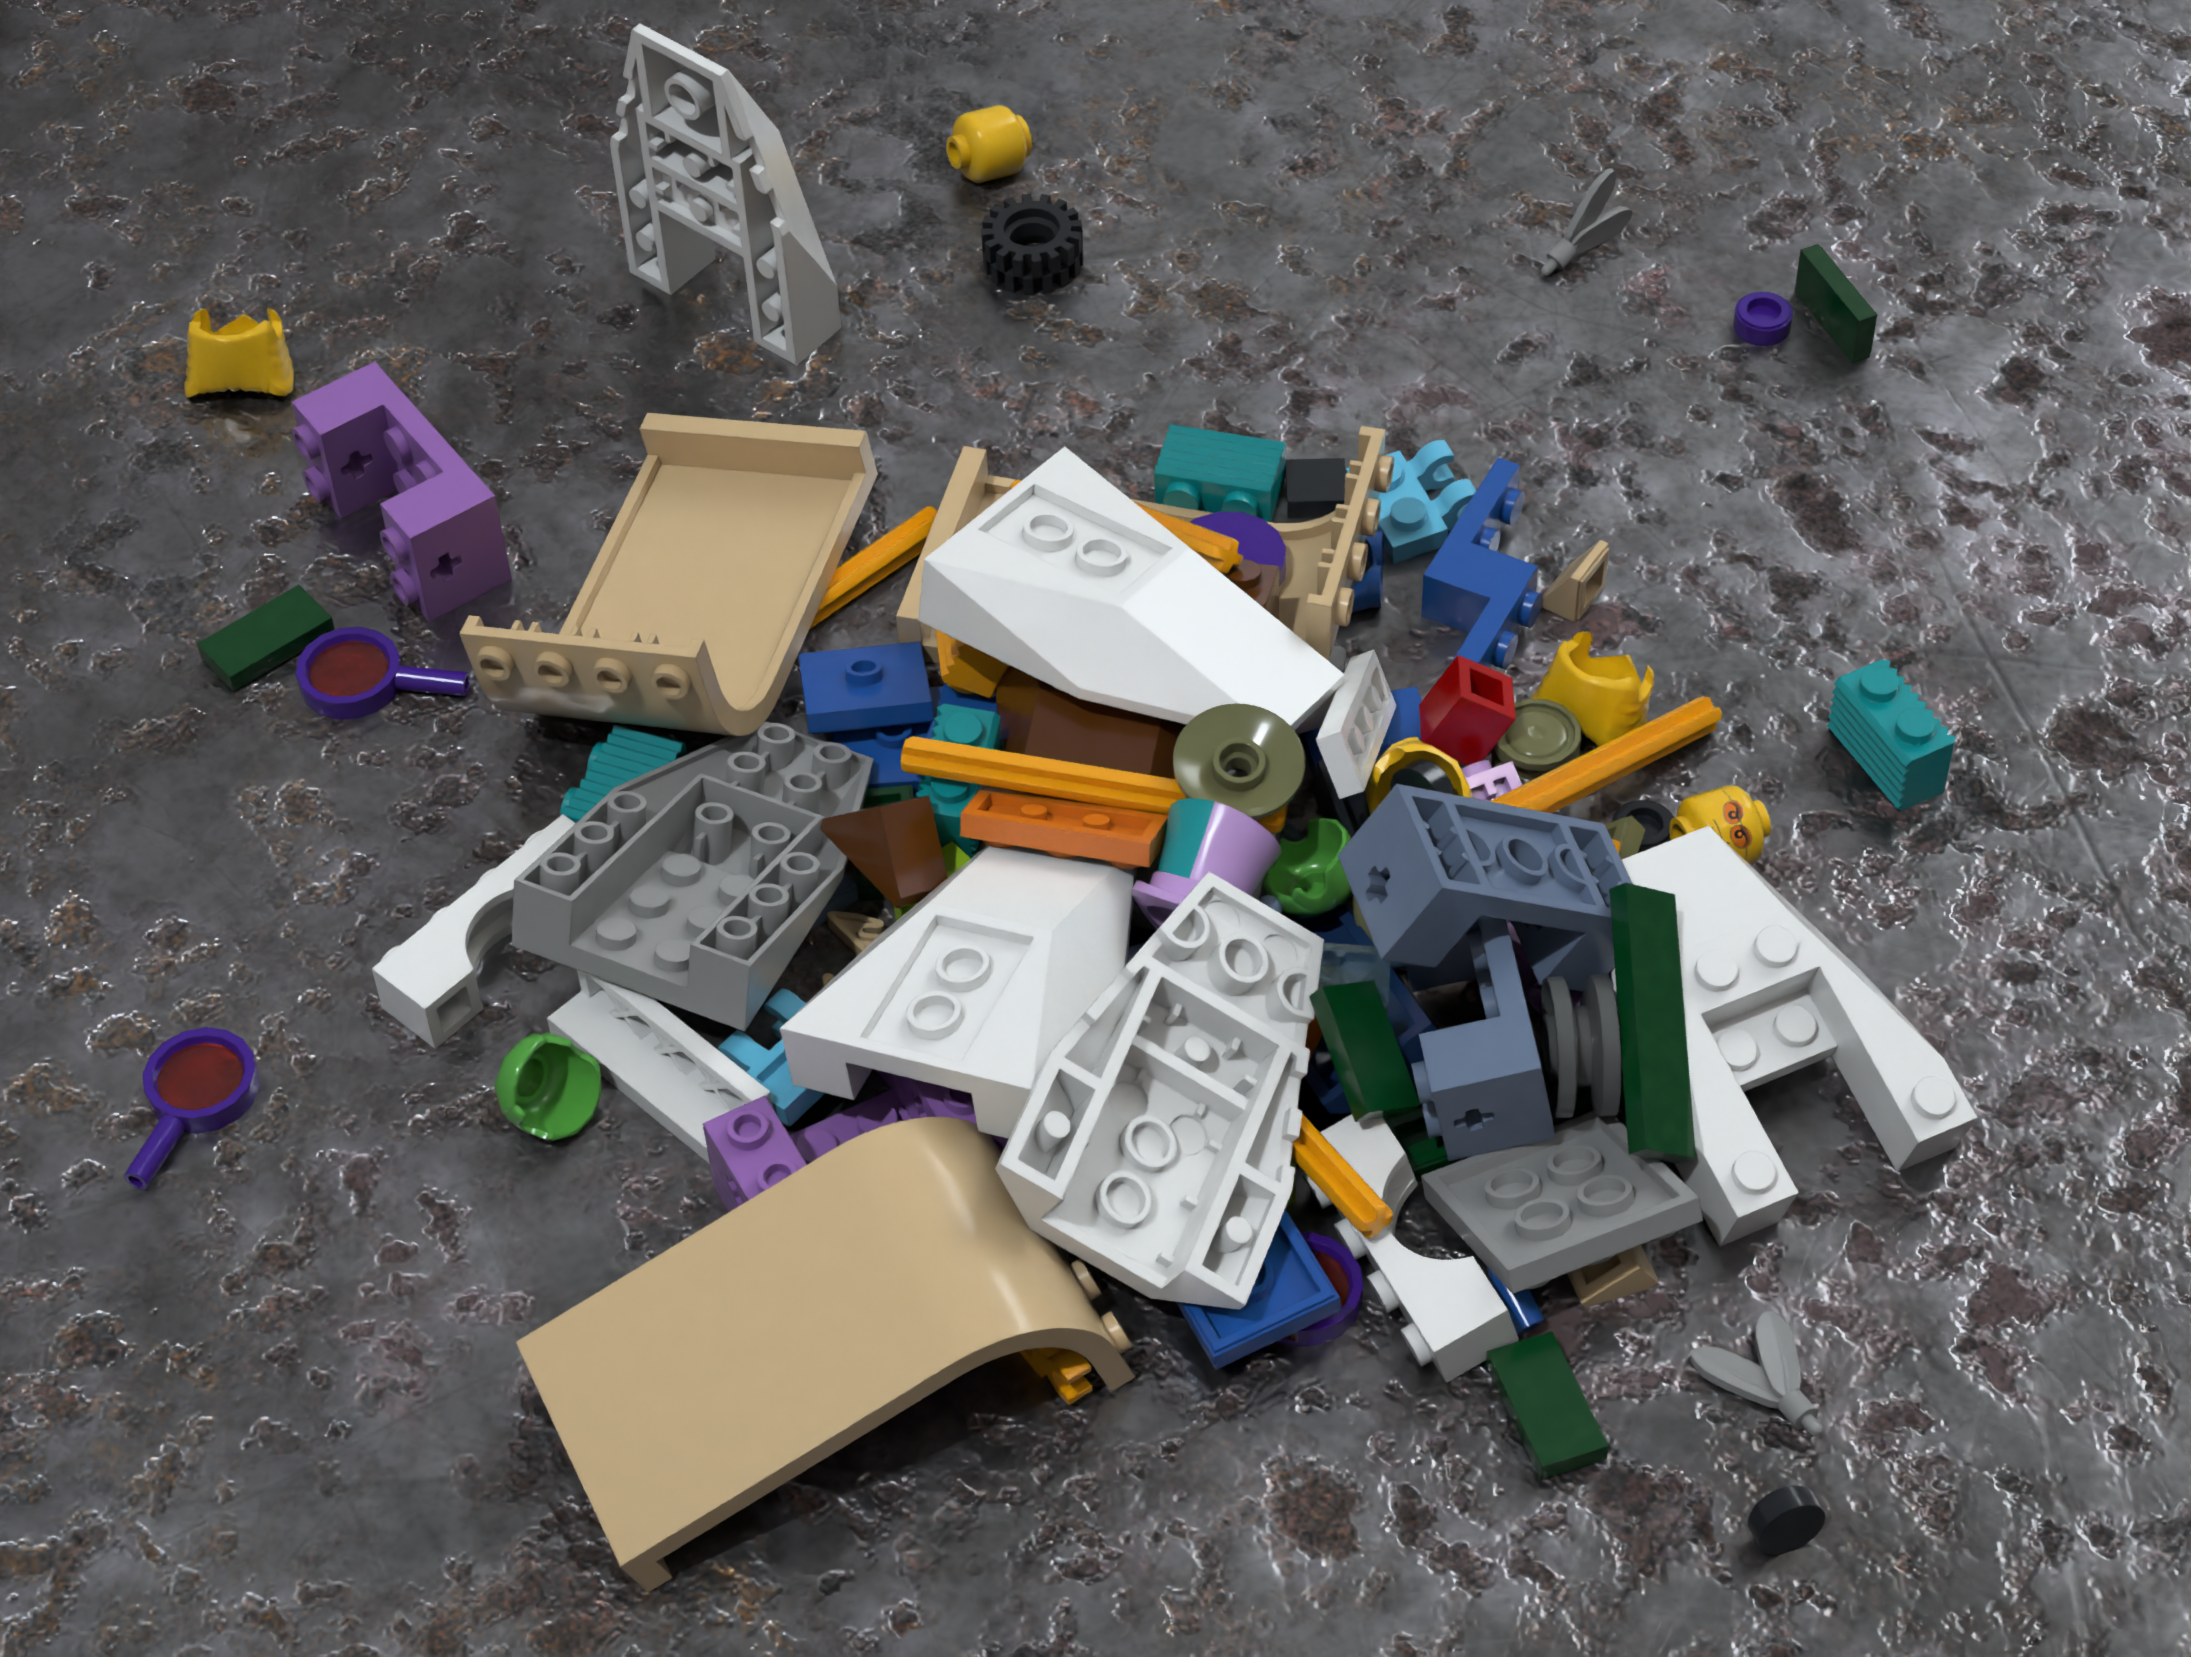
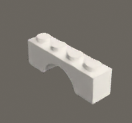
(432, 975)
(1447, 1302)

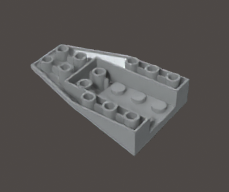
(698, 872)

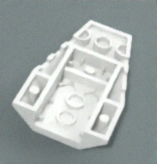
(1176, 1105)

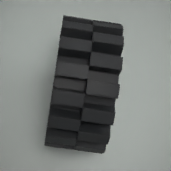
(1032, 265)

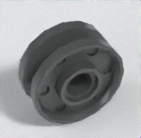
(1580, 1046)

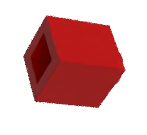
(1467, 711)

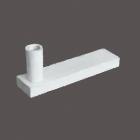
(1353, 724)

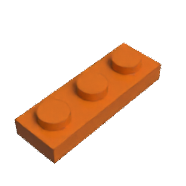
(1064, 827)

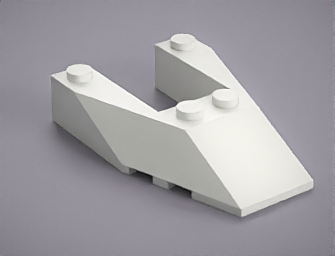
(710, 167)
(1767, 1001)

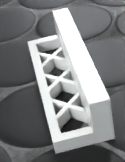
(666, 1073)

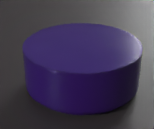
(1763, 318)

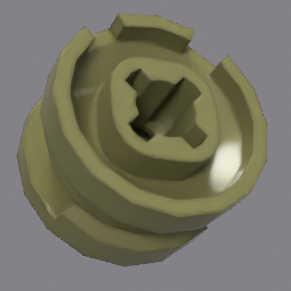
(1538, 739)

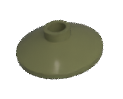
(1245, 740)

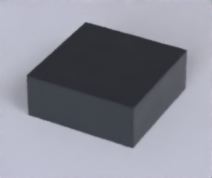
(1314, 486)

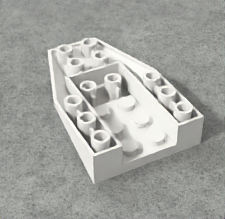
(1113, 605)
(972, 982)

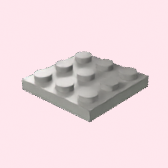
(1560, 1202)

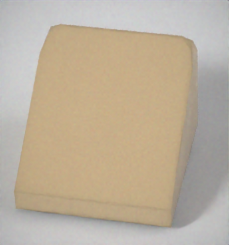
(1578, 583)
(1618, 1277)

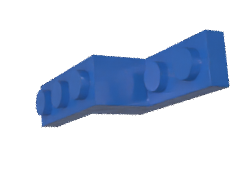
(1476, 585)

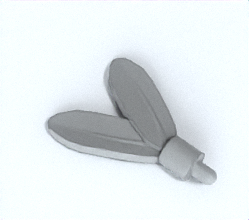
(1587, 226)
(1770, 1383)

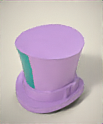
(1200, 840)

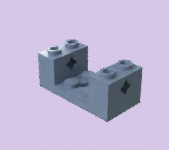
(1443, 859)
(1482, 1077)

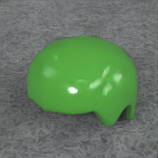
(1309, 873)
(548, 1086)

